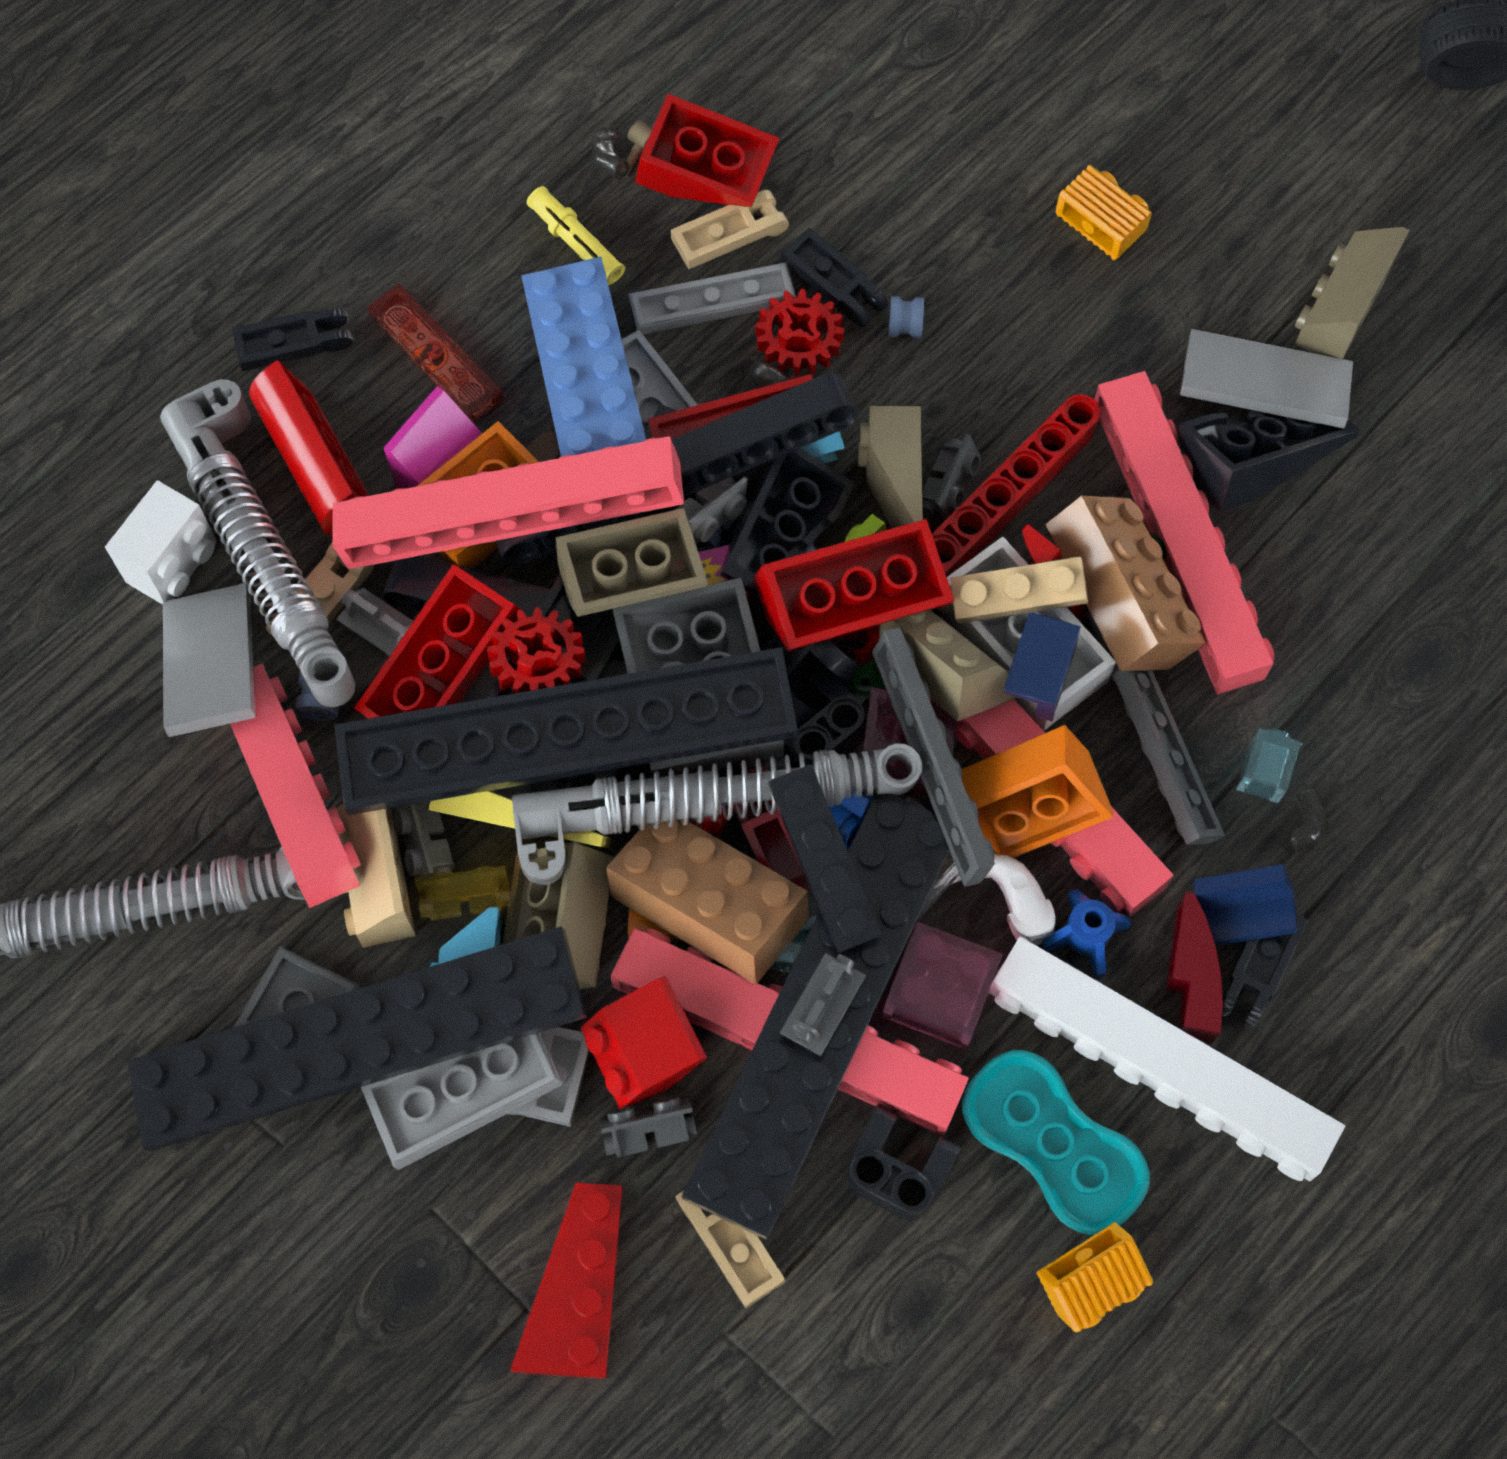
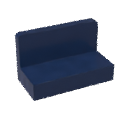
(1042, 662)
(1248, 904)

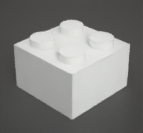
(162, 543)

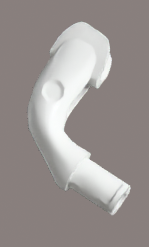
(1030, 912)

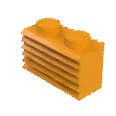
(1103, 211)
(1095, 1277)

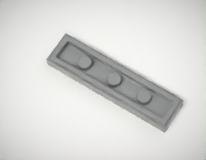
(709, 298)

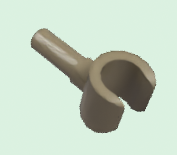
(637, 135)

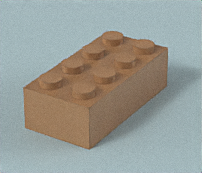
(1127, 583)
(709, 896)

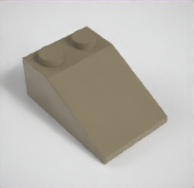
(893, 461)

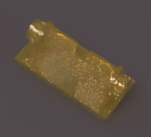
(444, 892)

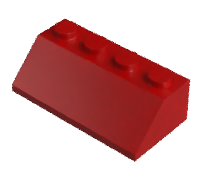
(853, 585)

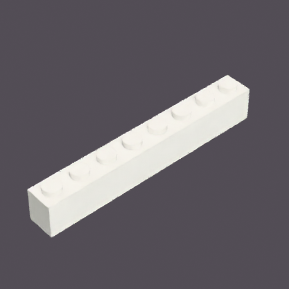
(1166, 1060)

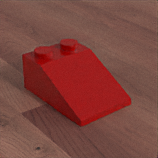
(704, 155)

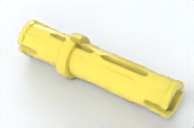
(546, 205)

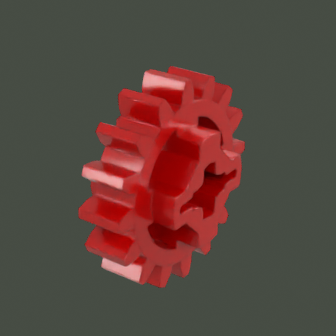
(799, 332)
(533, 648)

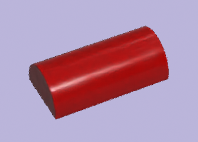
(305, 442)
(440, 650)

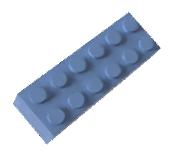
(582, 358)

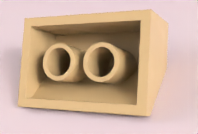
(381, 903)

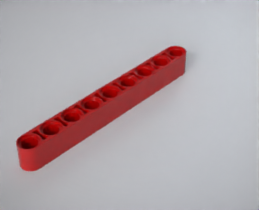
(1009, 488)

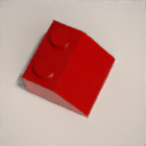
(643, 1043)

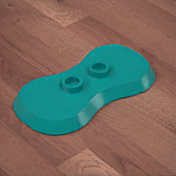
(1082, 1167)

